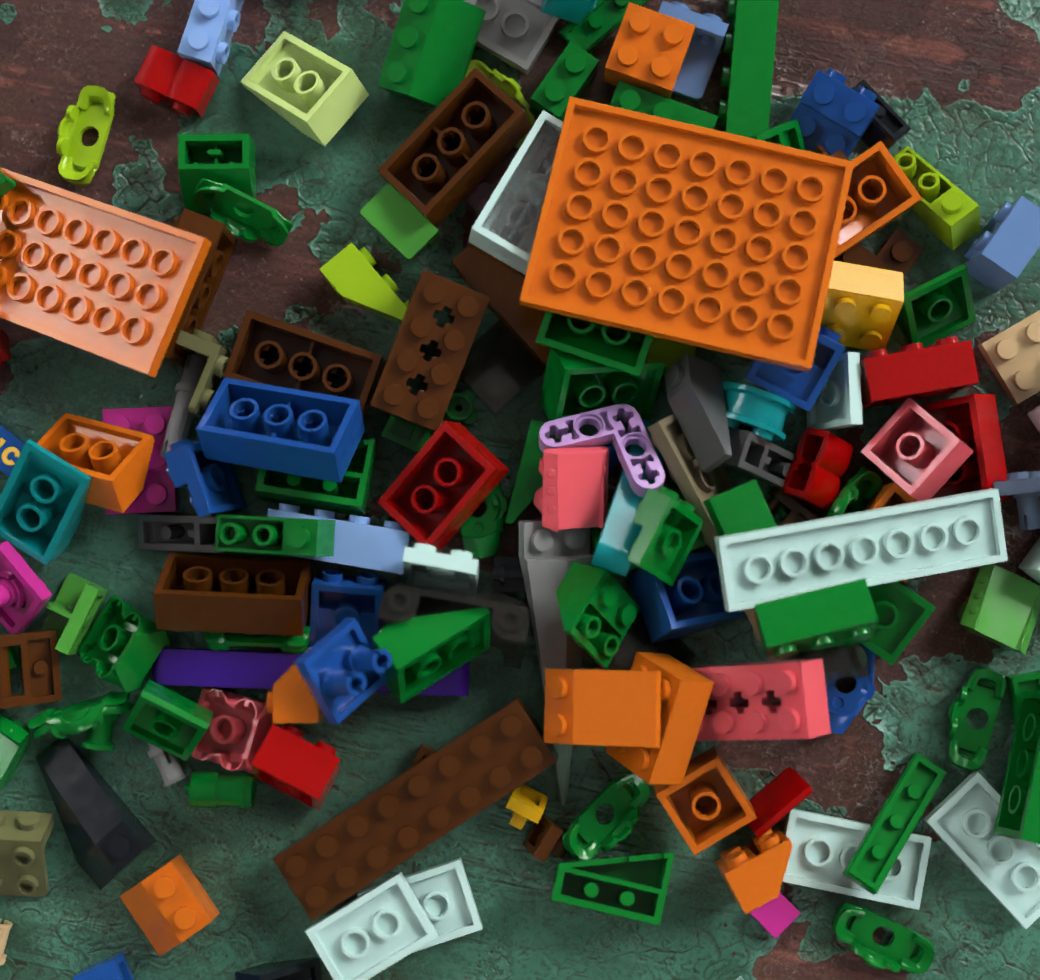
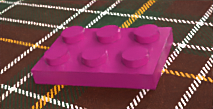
(159, 491)

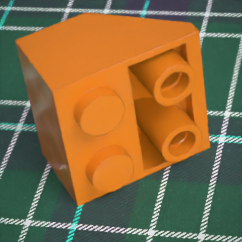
(756, 869)

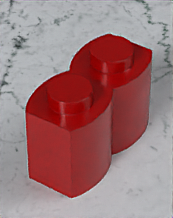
(176, 82)
(817, 468)

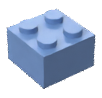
(1006, 245)

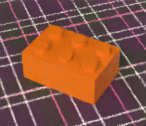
(682, 710)

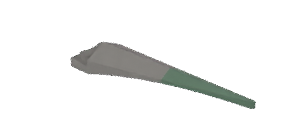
(544, 563)

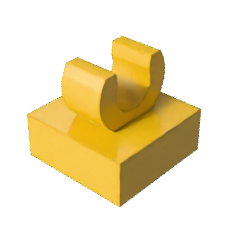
(526, 804)

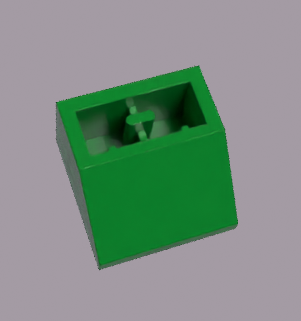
(218, 159)
(595, 611)

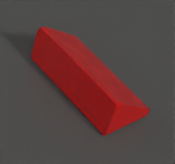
(777, 800)

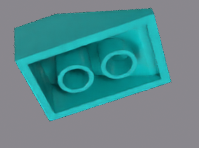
(42, 503)

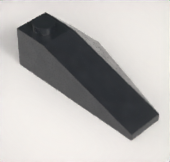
(95, 819)

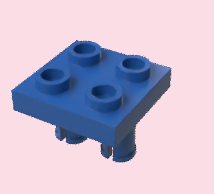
(343, 670)

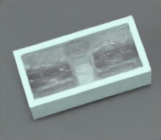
(514, 209)

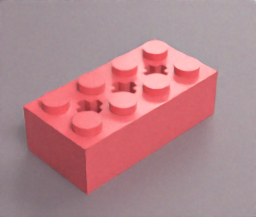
(765, 701)

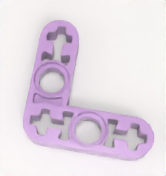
(610, 433)

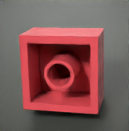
(916, 451)

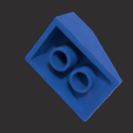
(688, 605)

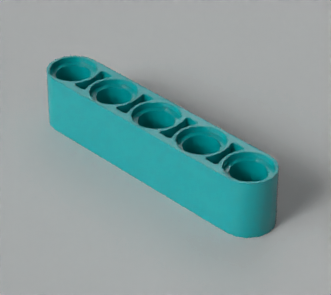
(618, 529)

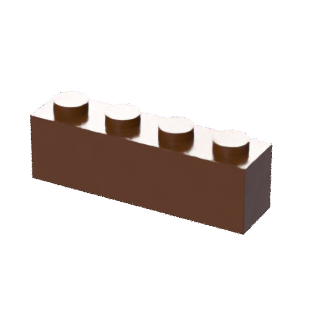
(504, 286)

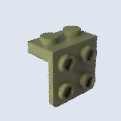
(205, 345)
(23, 854)

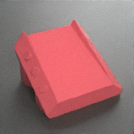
(573, 487)
(235, 729)

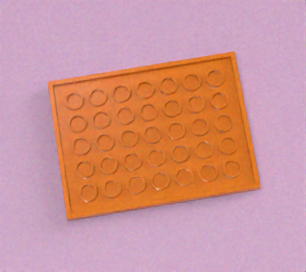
(688, 234)

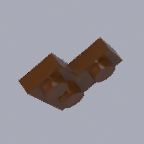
(896, 254)

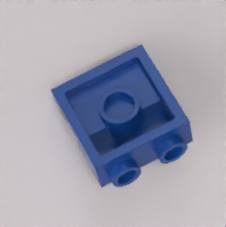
(834, 113)
(796, 385)
(211, 482)
(343, 597)

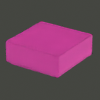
(776, 915)

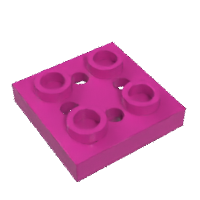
(20, 591)

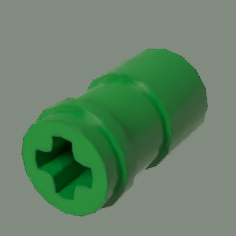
(221, 790)

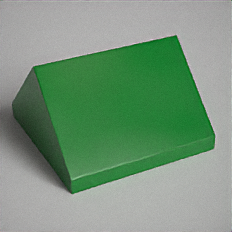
(937, 308)
(739, 510)
(168, 720)

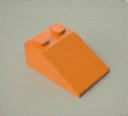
(875, 197)
(602, 707)

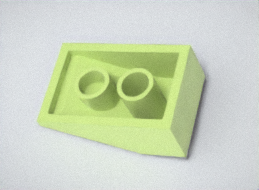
(306, 87)

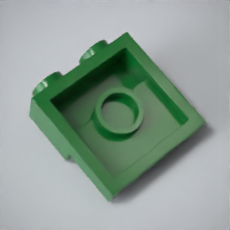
(666, 534)

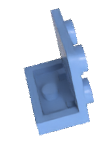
(702, 51)

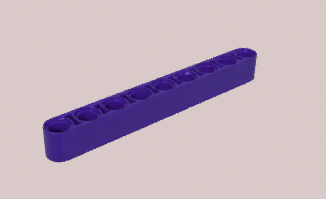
(259, 670)

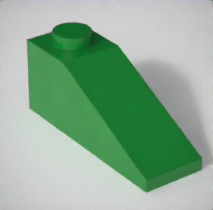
(528, 476)

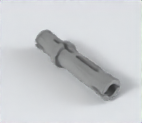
(180, 417)

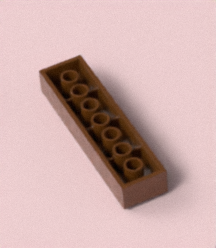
(415, 808)

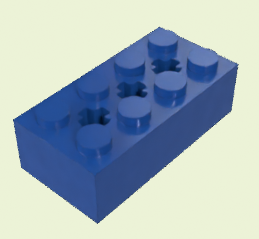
(281, 429)

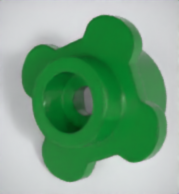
(466, 401)

